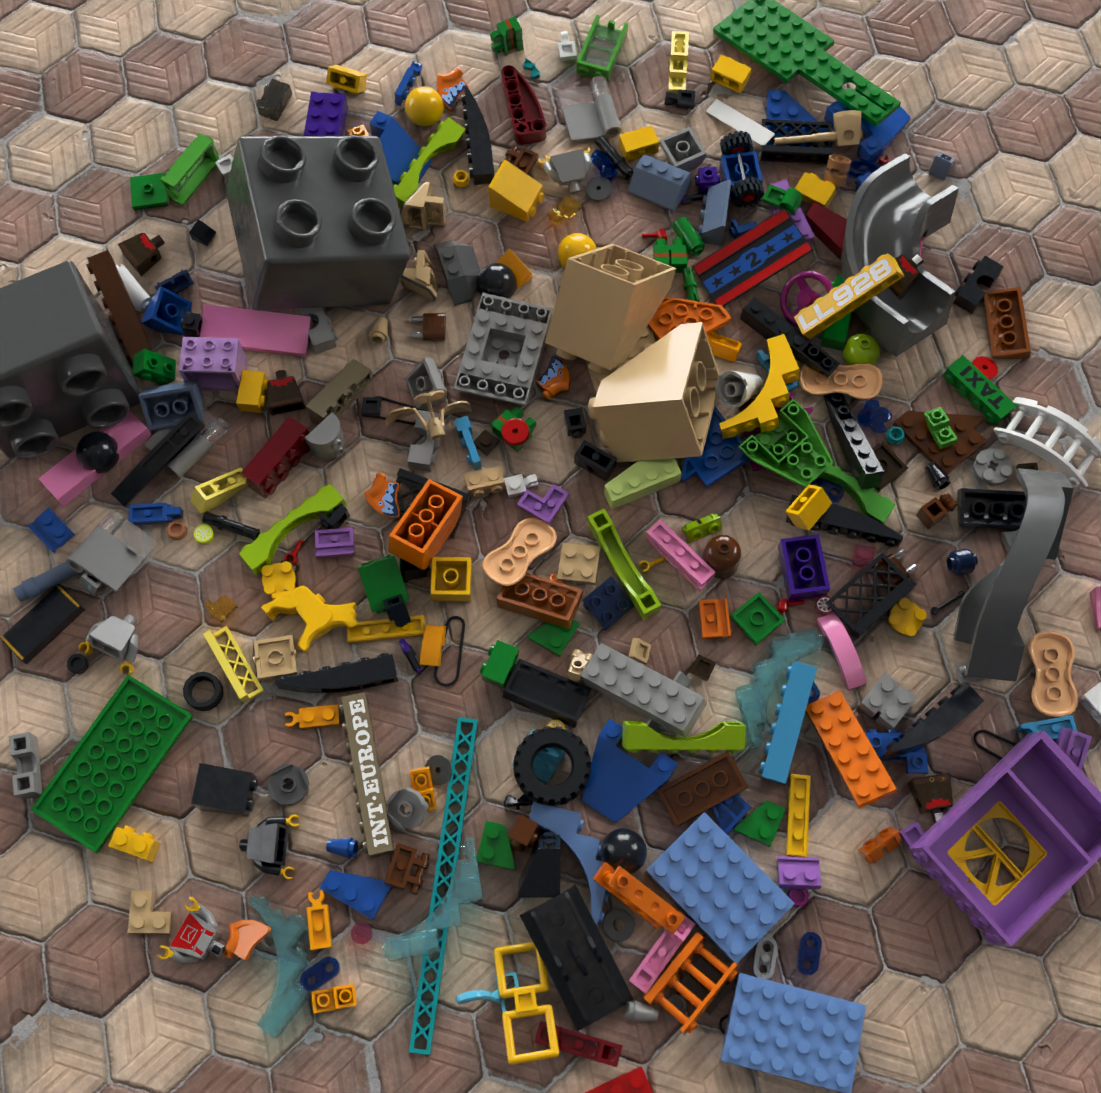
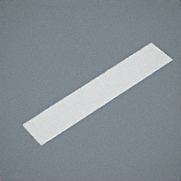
(740, 122)

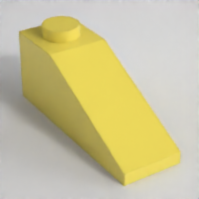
(217, 491)

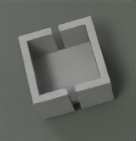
(888, 701)

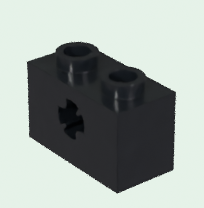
(595, 460)

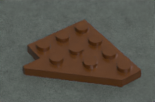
(950, 457)

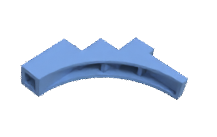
(584, 848)

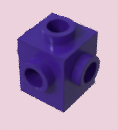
(706, 178)

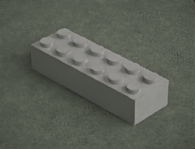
(643, 690)

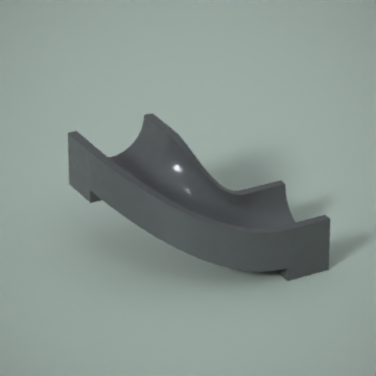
(890, 218)
(995, 604)

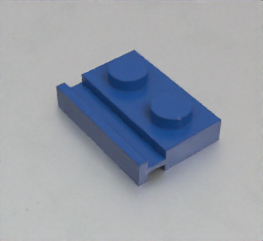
(51, 530)

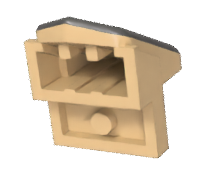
(423, 209)
(421, 278)

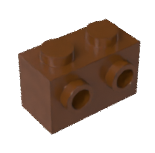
(523, 834)

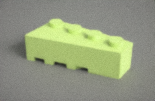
(641, 480)

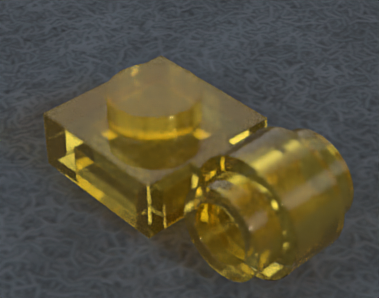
(566, 207)

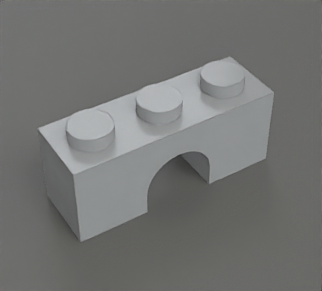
(321, 336)
(423, 456)
(26, 754)

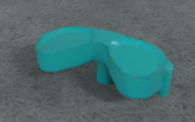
(528, 65)

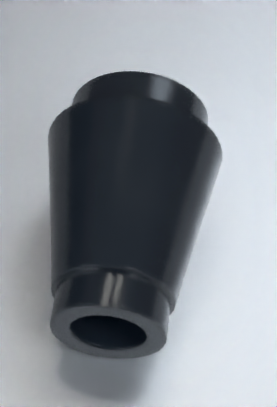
(937, 476)

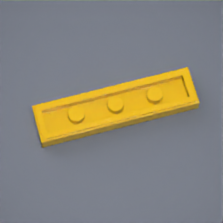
(385, 630)
(798, 815)

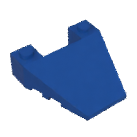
(878, 137)
(397, 146)
(620, 781)

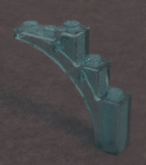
(287, 995)

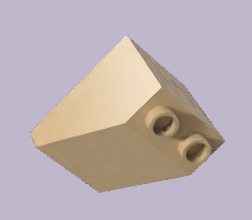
(606, 305)
(659, 399)

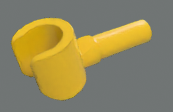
(650, 564)

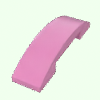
(843, 650)
(660, 955)

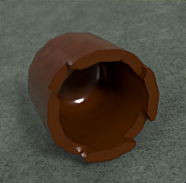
(722, 555)

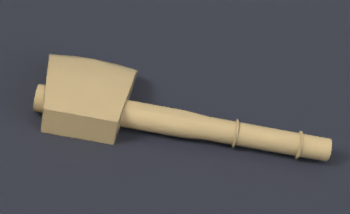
(846, 126)

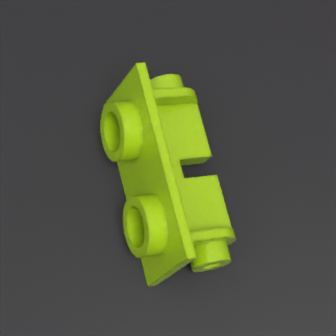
(709, 525)

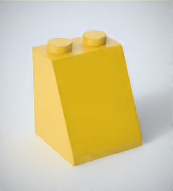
(515, 192)

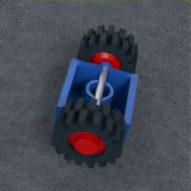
(742, 167)

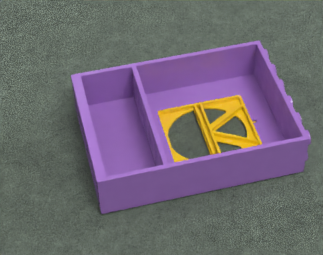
(1056, 812)

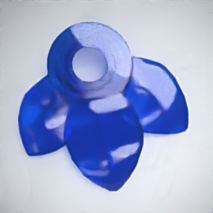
(874, 416)

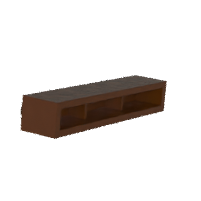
(119, 303)

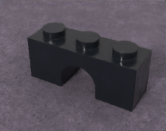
(970, 294)

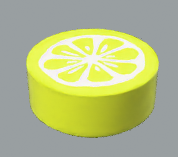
(204, 534)

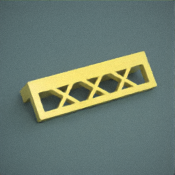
(226, 664)

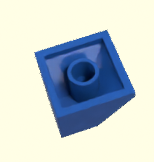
(166, 312)

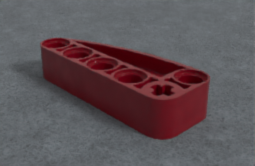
(522, 107)

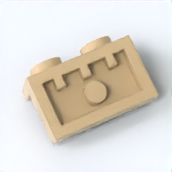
(485, 481)

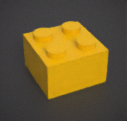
(451, 579)

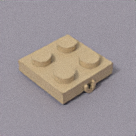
(579, 564)
(275, 657)

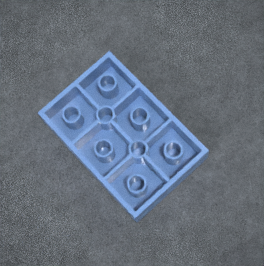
(719, 888)
(793, 1033)

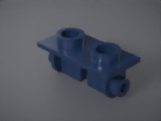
(177, 282)

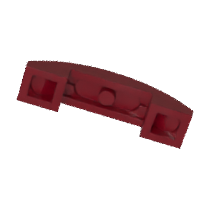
(581, 1045)

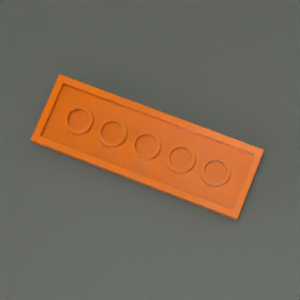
(850, 750)

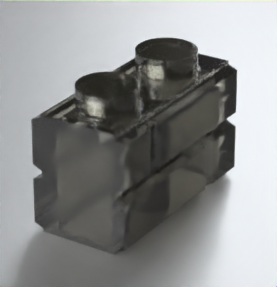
(274, 99)

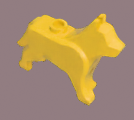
(317, 616)

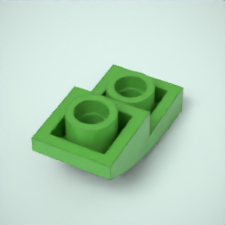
(939, 427)

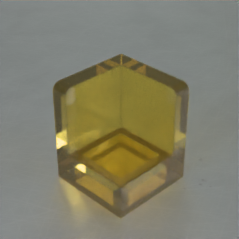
(221, 608)

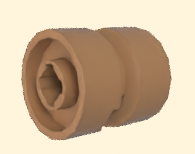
(836, 170)

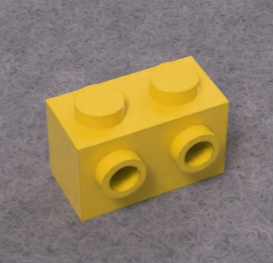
(730, 74)
(346, 79)
(638, 142)
(816, 190)
(252, 391)
(808, 507)
(137, 845)

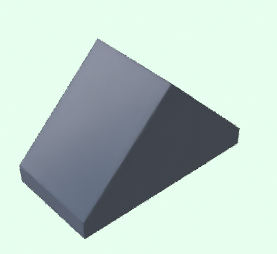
(941, 165)

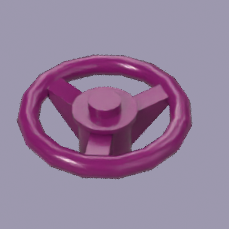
(806, 295)

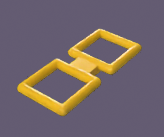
(525, 1005)

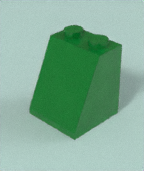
(382, 581)

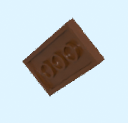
(702, 789)

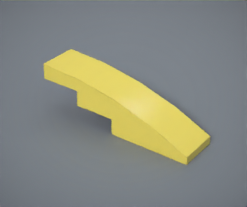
(678, 61)

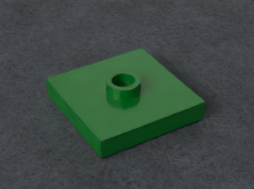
(148, 191)
(757, 618)

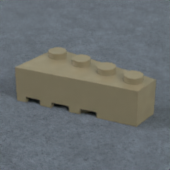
(340, 392)

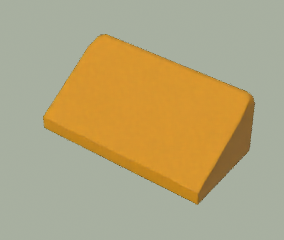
(521, 272)
(724, 346)

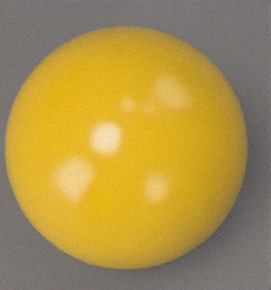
(424, 106)
(574, 245)

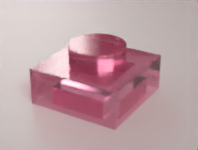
(863, 555)

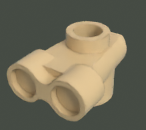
(578, 663)

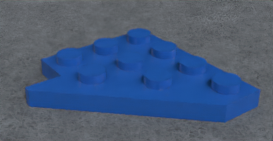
(783, 107)
(718, 457)

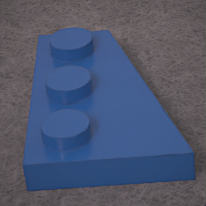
(356, 891)

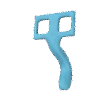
(486, 995)

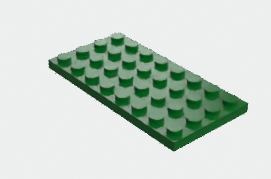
(112, 763)

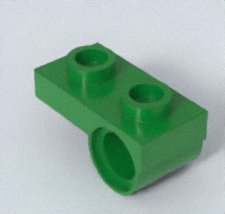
(782, 199)

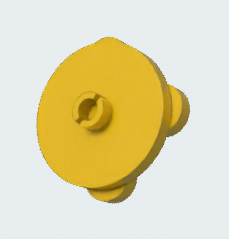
(278, 577)
(906, 617)

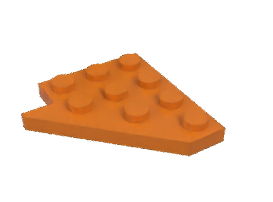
(681, 311)

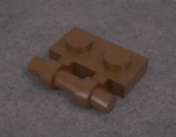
(524, 160)
(401, 865)

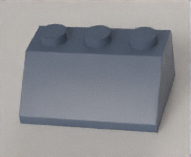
(659, 182)
(715, 213)
(170, 403)

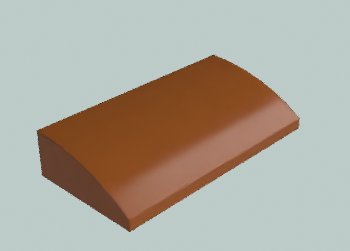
(1007, 324)
(541, 600)

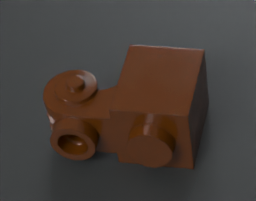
(936, 510)

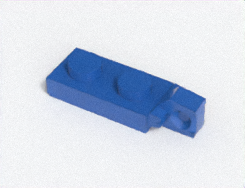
(407, 81)
(153, 513)

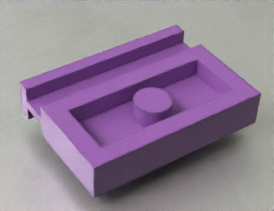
(334, 543)
(1074, 745)
(798, 872)

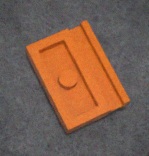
(714, 618)

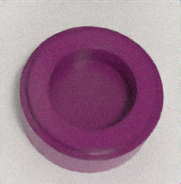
(798, 896)

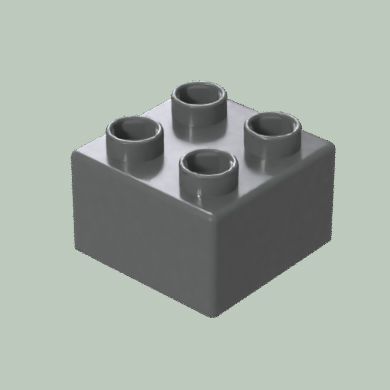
(316, 221)
(58, 363)

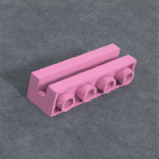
(680, 555)

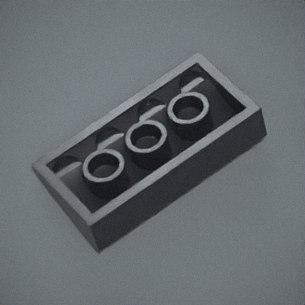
(990, 508)

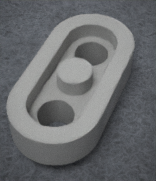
(764, 958)

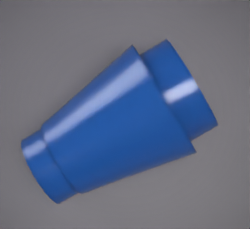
(344, 847)

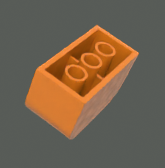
(426, 525)

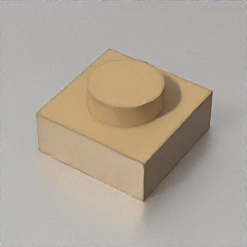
(639, 650)

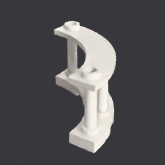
(1063, 423)

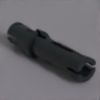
(618, 161)
(223, 523)

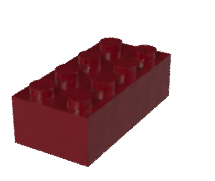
(276, 458)

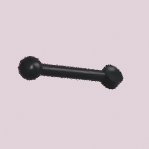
(934, 610)

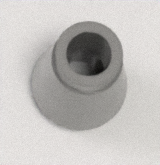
(640, 1012)

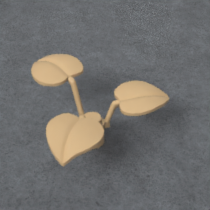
(434, 425)

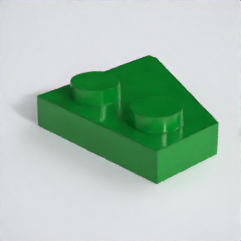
(553, 637)
(762, 823)

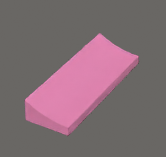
(259, 329)
(69, 478)

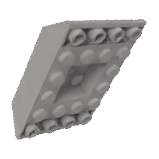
(500, 328)

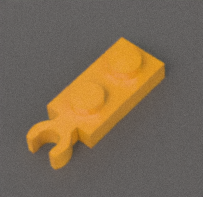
(315, 717)
(319, 923)

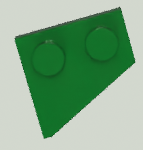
(495, 847)

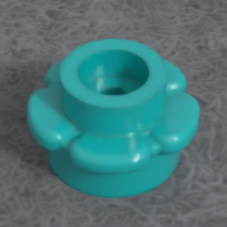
(895, 431)

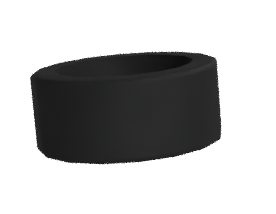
(192, 681)

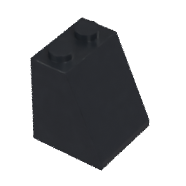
(224, 790)
(542, 871)

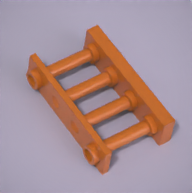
(638, 897)
(670, 979)

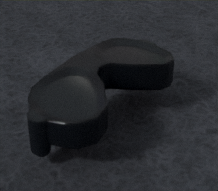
(511, 801)

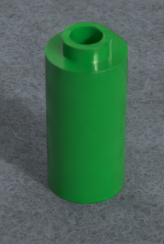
(690, 238)

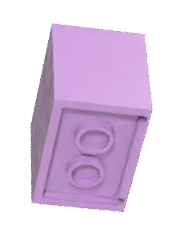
(213, 362)

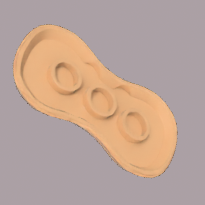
(855, 380)
(510, 562)
(1053, 686)

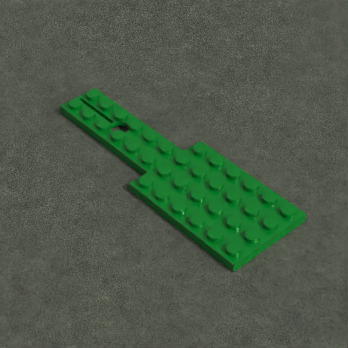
(792, 47)

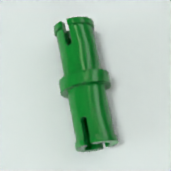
(690, 285)

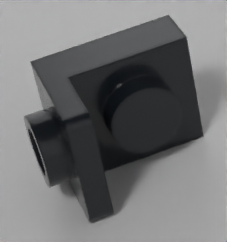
(336, 519)

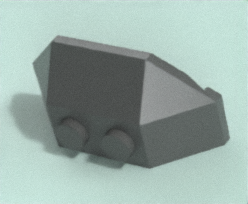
(459, 269)

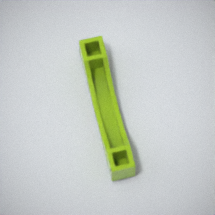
(445, 139)
(264, 547)
(632, 581)
(723, 736)

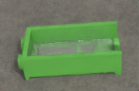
(601, 49)
(190, 169)

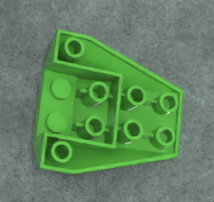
(792, 448)

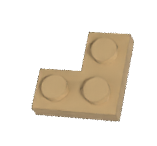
(143, 919)

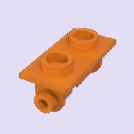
(887, 838)

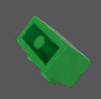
(154, 367)
(499, 664)

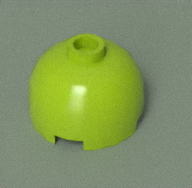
(861, 350)

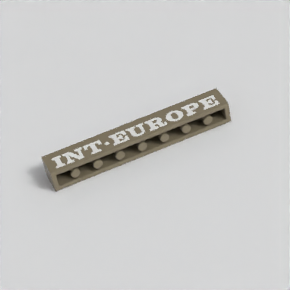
(368, 776)

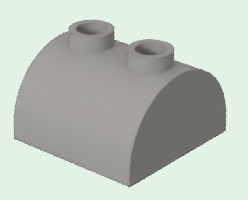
(683, 150)
(425, 379)
(327, 438)

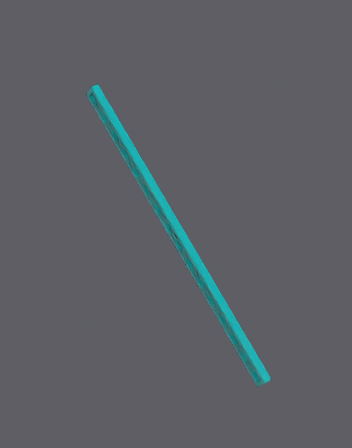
(437, 884)

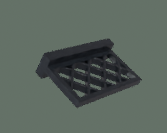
(796, 153)
(418, 482)
(882, 607)

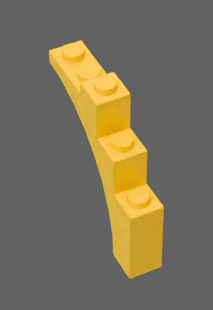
(774, 394)

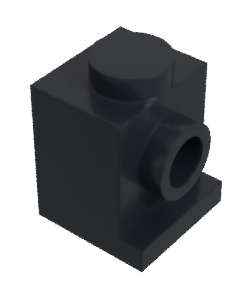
(191, 324)
(575, 417)
(411, 572)
(397, 610)

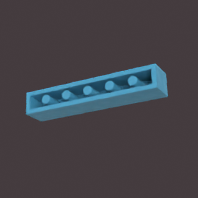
(788, 724)

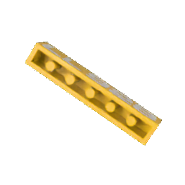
(849, 295)

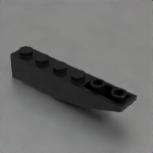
(478, 141)
(770, 325)
(853, 442)
(158, 458)
(854, 525)
(344, 677)
(938, 721)

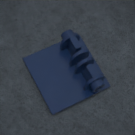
(608, 603)

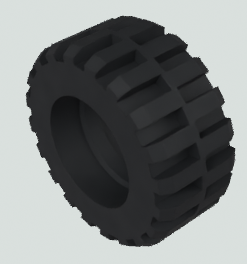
(561, 739)

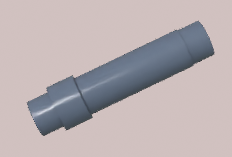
(36, 585)

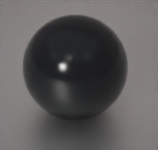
(497, 280)
(97, 452)
(624, 849)

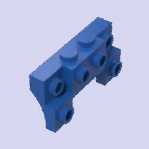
(915, 761)

